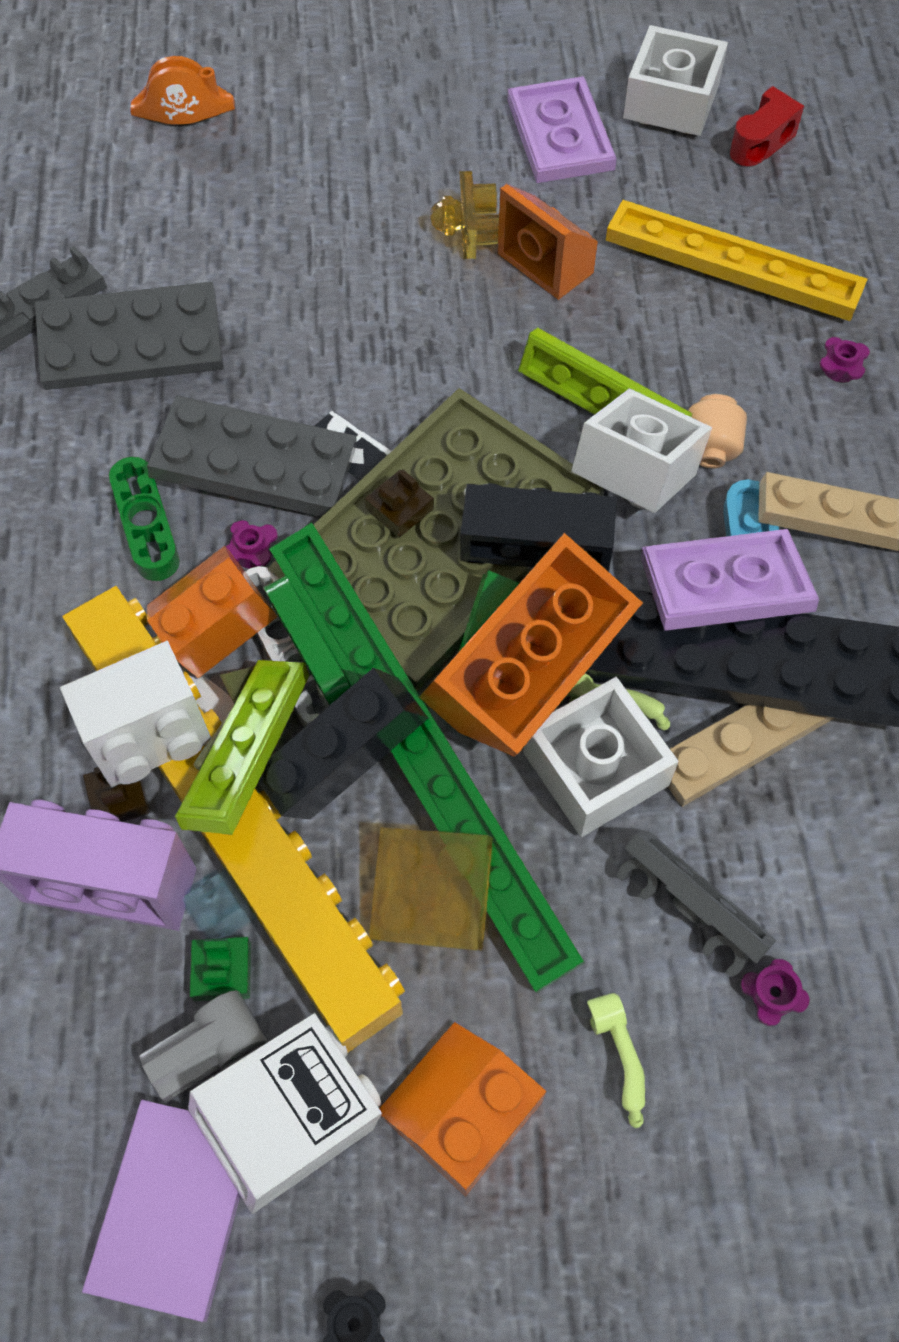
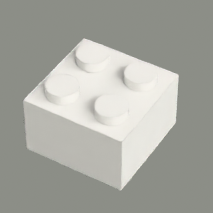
(674, 80)
(641, 450)
(137, 715)
(600, 756)

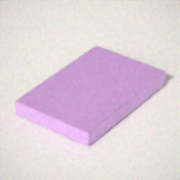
(561, 129)
(728, 579)
(165, 1219)

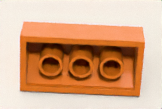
(532, 649)

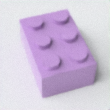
(95, 864)

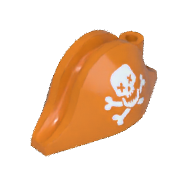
(181, 93)

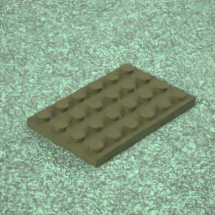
(416, 582)

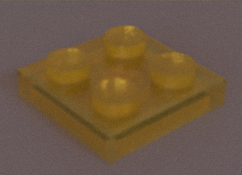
(431, 888)

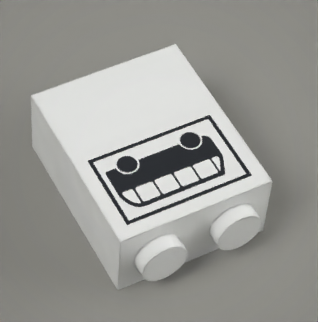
(284, 1111)

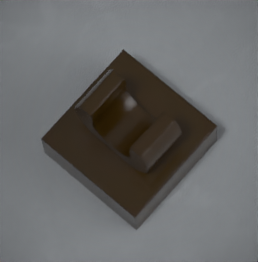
(399, 503)
(122, 800)

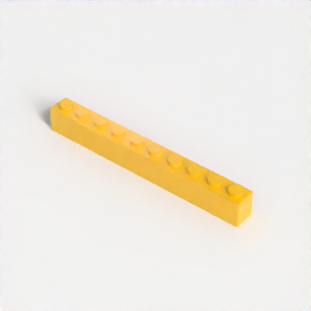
(266, 862)

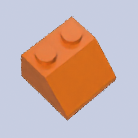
(543, 242)
(209, 613)
(462, 1106)

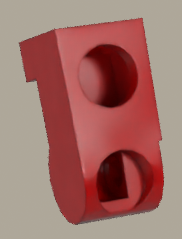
(766, 130)

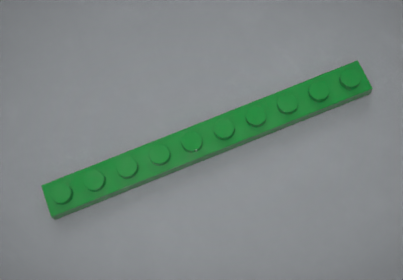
(430, 762)

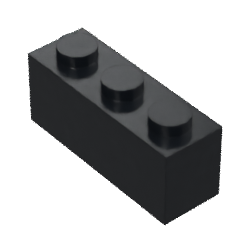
(523, 524)
(341, 745)

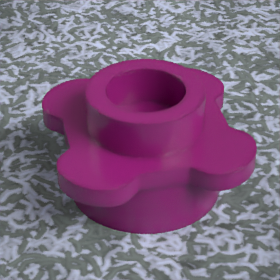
(844, 360)
(257, 553)
(778, 975)

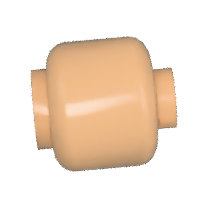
(727, 431)

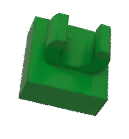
(220, 967)

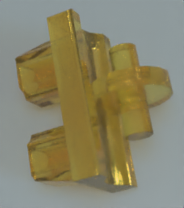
(452, 215)

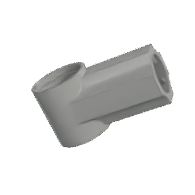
(215, 1040)

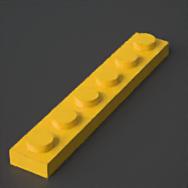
(736, 260)

